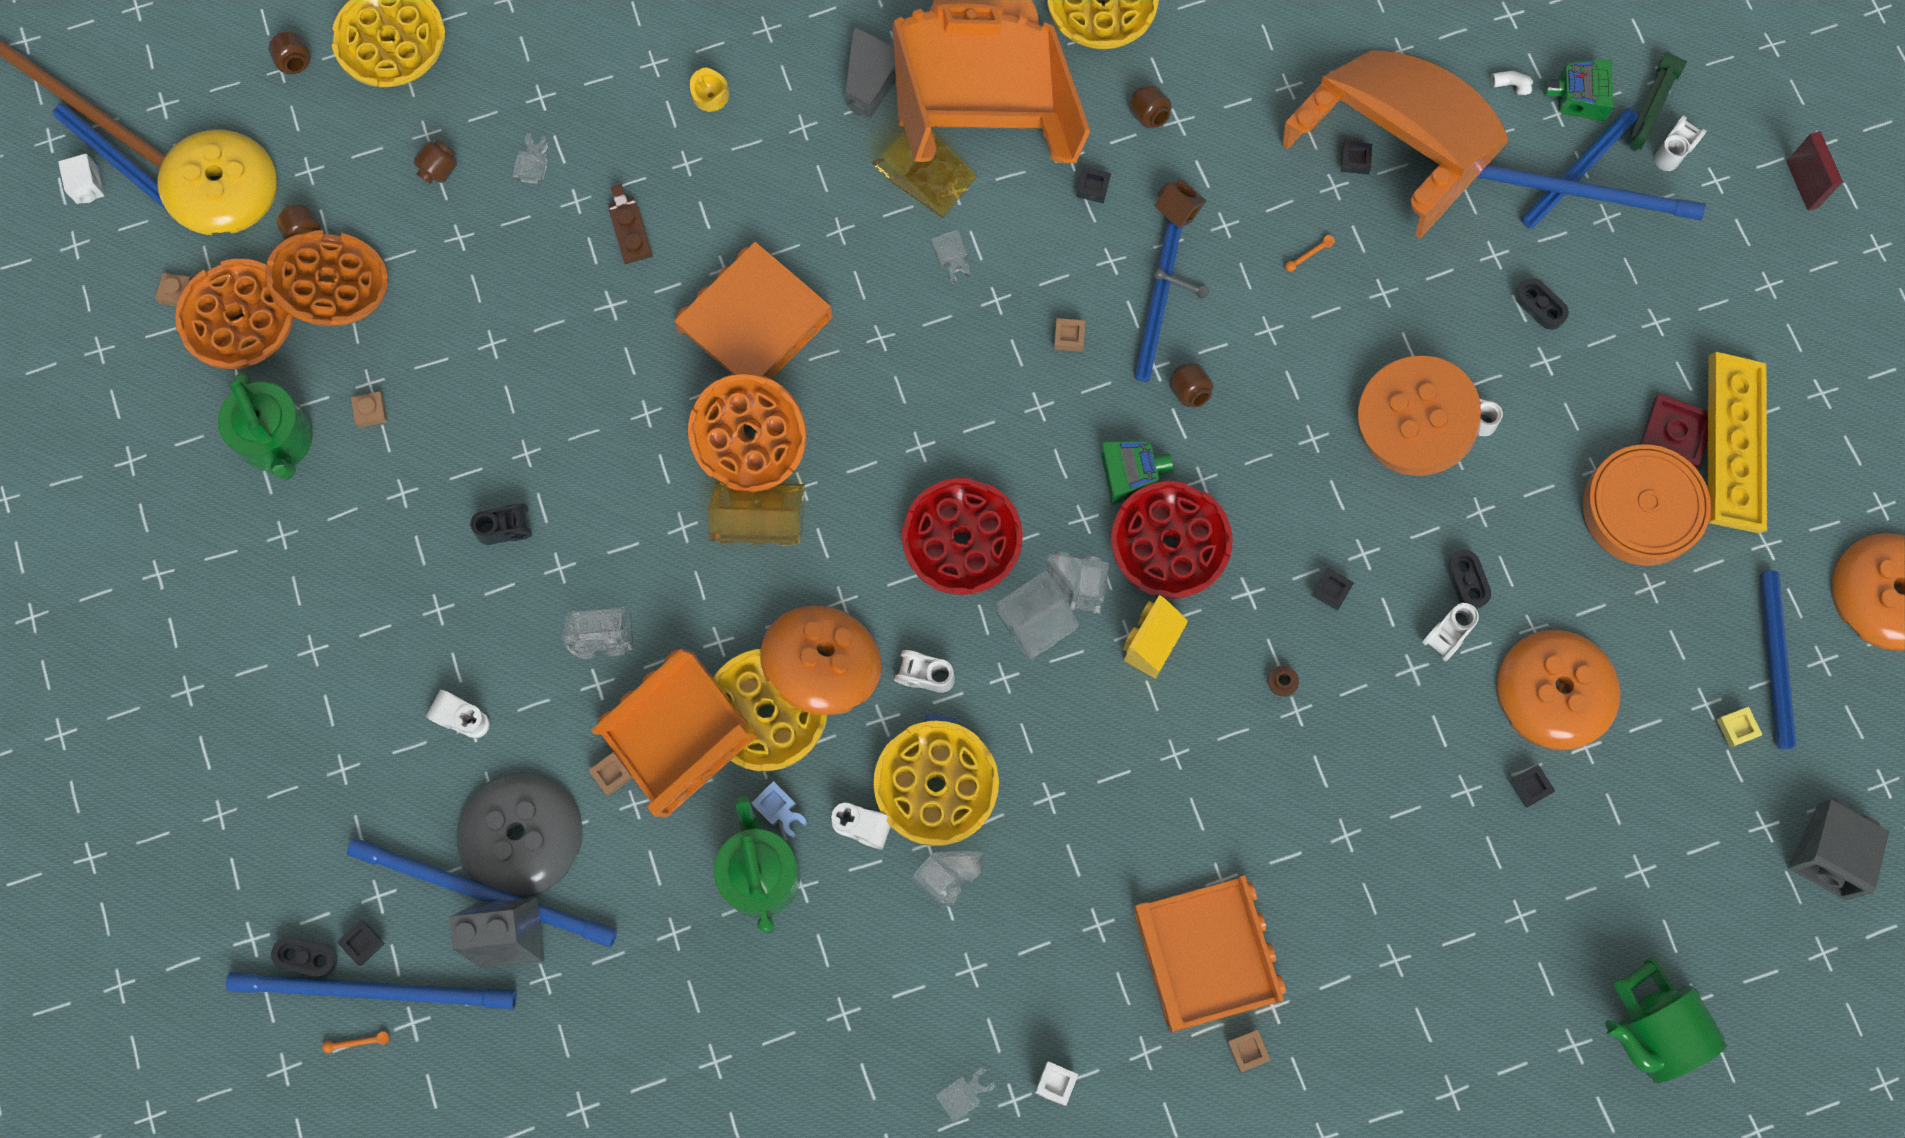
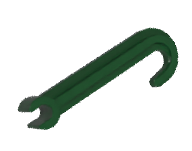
(1669, 70)

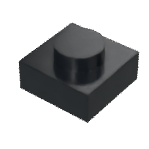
(1356, 157)
(1093, 185)
(1332, 589)
(1532, 786)
(361, 943)

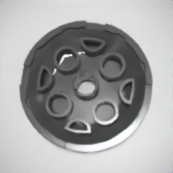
(549, 838)

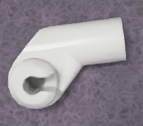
(1507, 78)

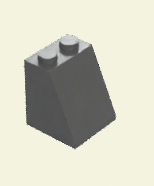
(1841, 850)
(499, 932)

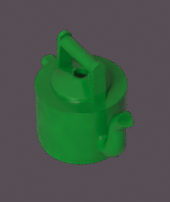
(265, 426)
(738, 872)
(1667, 1029)

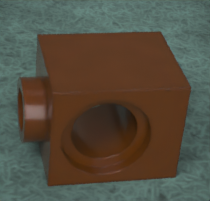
(1179, 202)

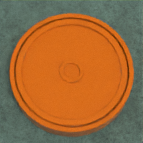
(1419, 415)
(1646, 505)

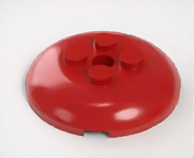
(968, 509)
(1178, 513)

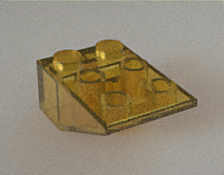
(933, 182)

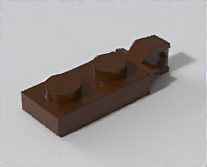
(628, 227)

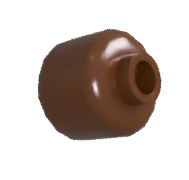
(289, 52)
(1150, 106)
(435, 162)
(296, 220)
(1191, 385)

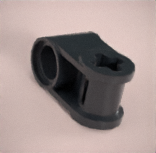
(504, 524)

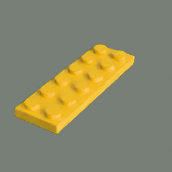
(1737, 442)

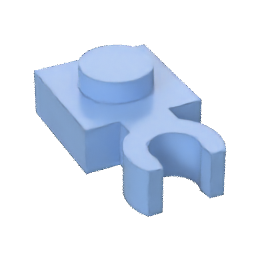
(776, 807)

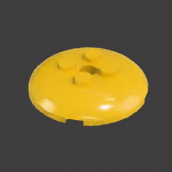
(1103, 26)
(363, 37)
(224, 204)
(781, 738)
(930, 752)

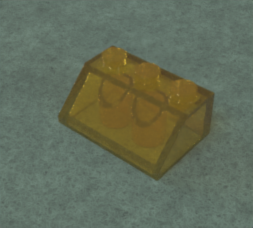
(757, 516)

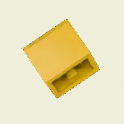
(1156, 638)

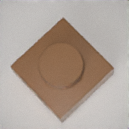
(171, 288)
(1069, 335)
(369, 409)
(610, 774)
(1248, 1051)

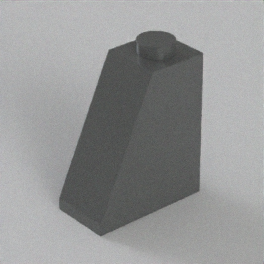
(869, 73)

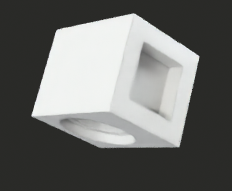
(81, 179)
(1056, 1083)

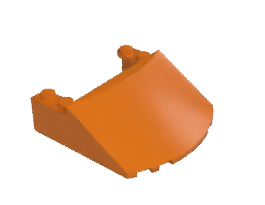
(984, 72)
(1422, 108)

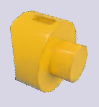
(710, 91)

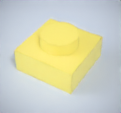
(1739, 727)

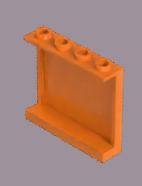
(754, 315)
(675, 731)
(1209, 954)

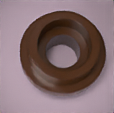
(1279, 689)

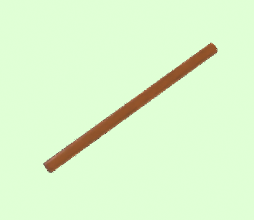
(81, 104)

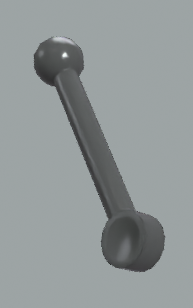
(1201, 291)

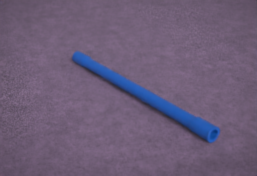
(1677, 207)
(376, 855)
(257, 983)

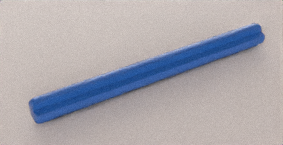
(108, 151)
(1581, 166)
(1157, 304)
(1778, 660)

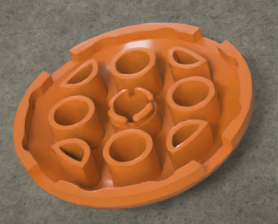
(326, 278)
(214, 300)
(730, 454)
(1866, 593)
(814, 681)
(1535, 705)

